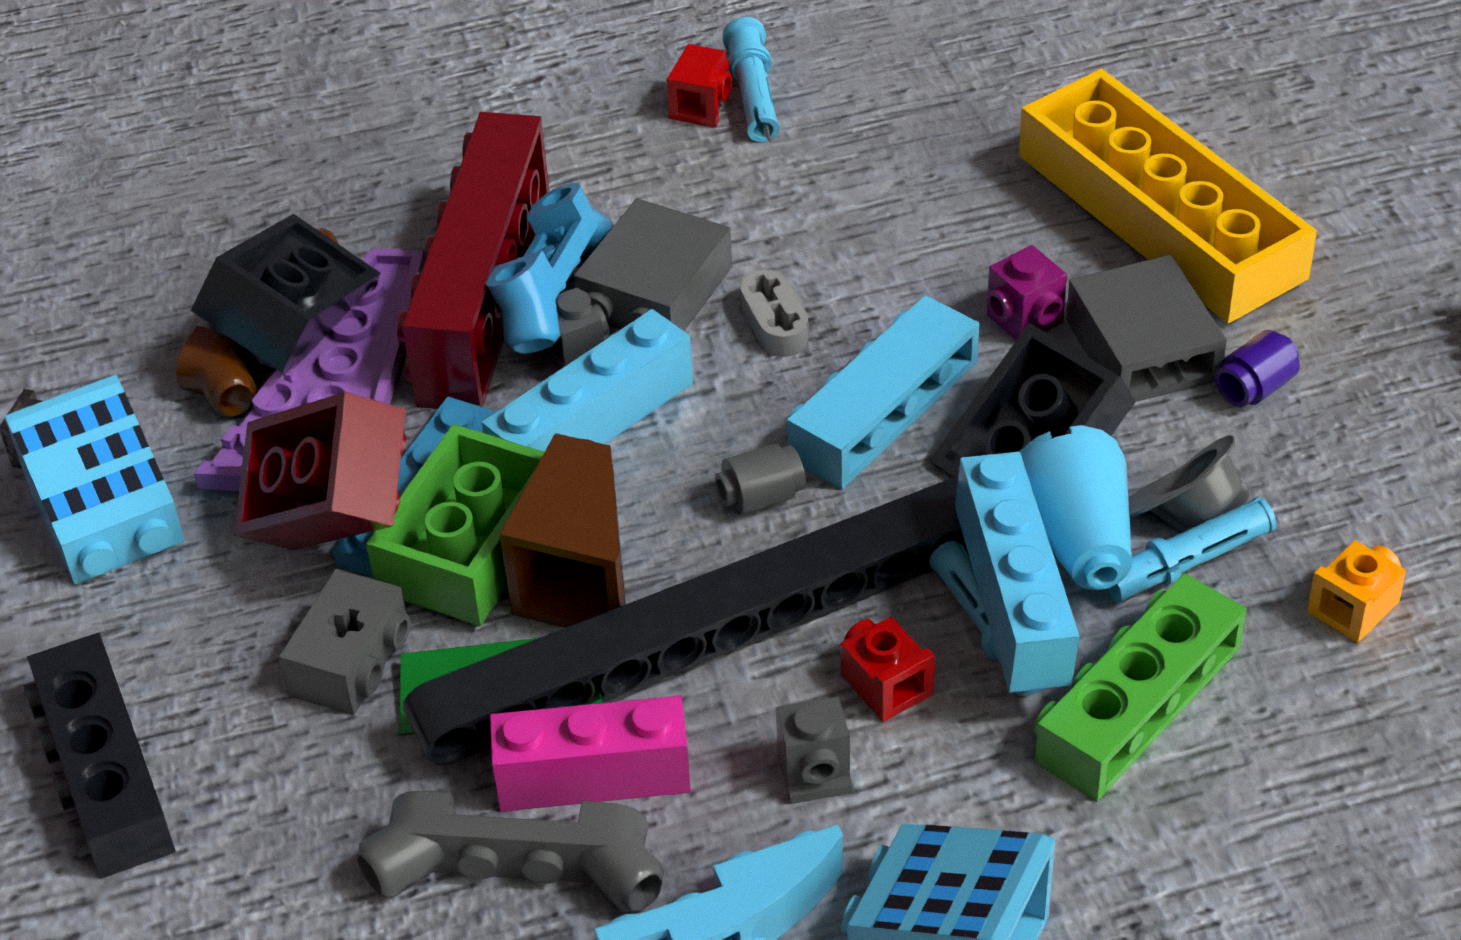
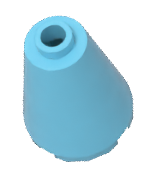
(1083, 503)

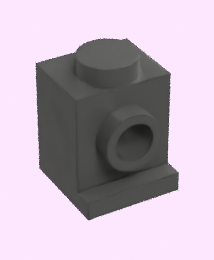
(580, 327)
(814, 749)

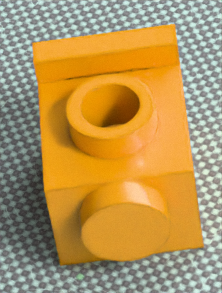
(1363, 577)

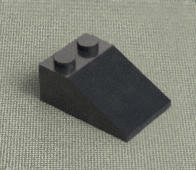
(282, 291)
(1034, 392)

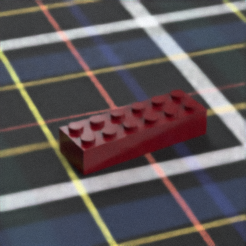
(452, 318)

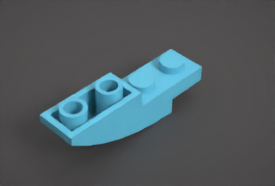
(753, 896)

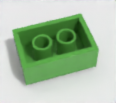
(450, 525)

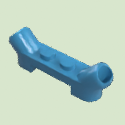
(528, 286)

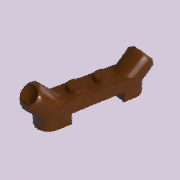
(219, 368)

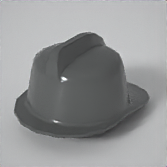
(1196, 491)

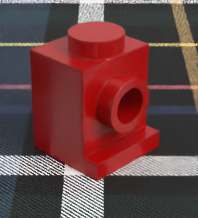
(699, 85)
(886, 667)

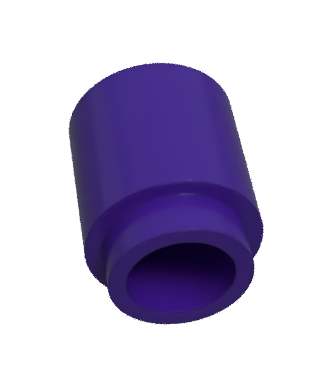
(1257, 368)

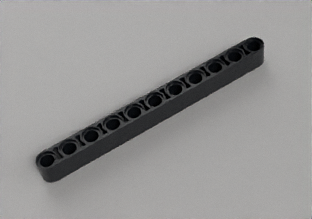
(687, 622)

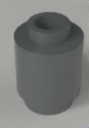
(760, 478)

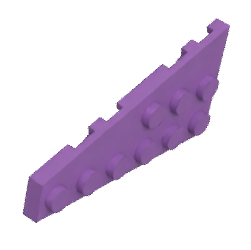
(354, 358)

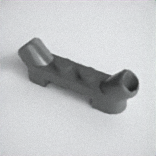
(430, 837)

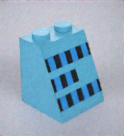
(94, 479)
(955, 886)

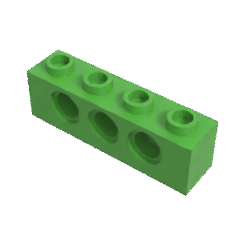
(1138, 686)

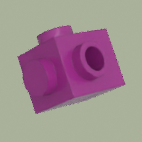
(1026, 291)

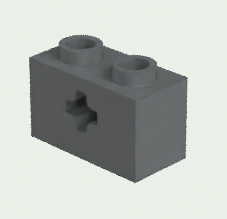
(345, 642)

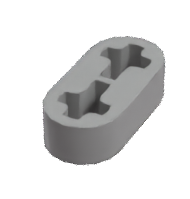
(783, 309)

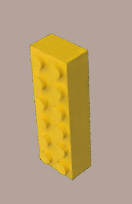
(1167, 193)

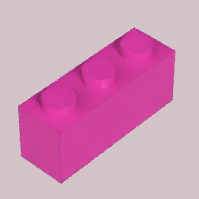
(590, 753)

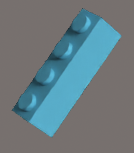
(602, 388)
(883, 391)
(1016, 572)

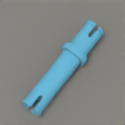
(1167, 559)

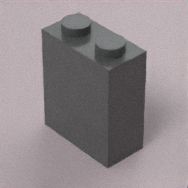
(656, 263)
(1146, 327)

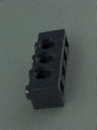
(99, 755)

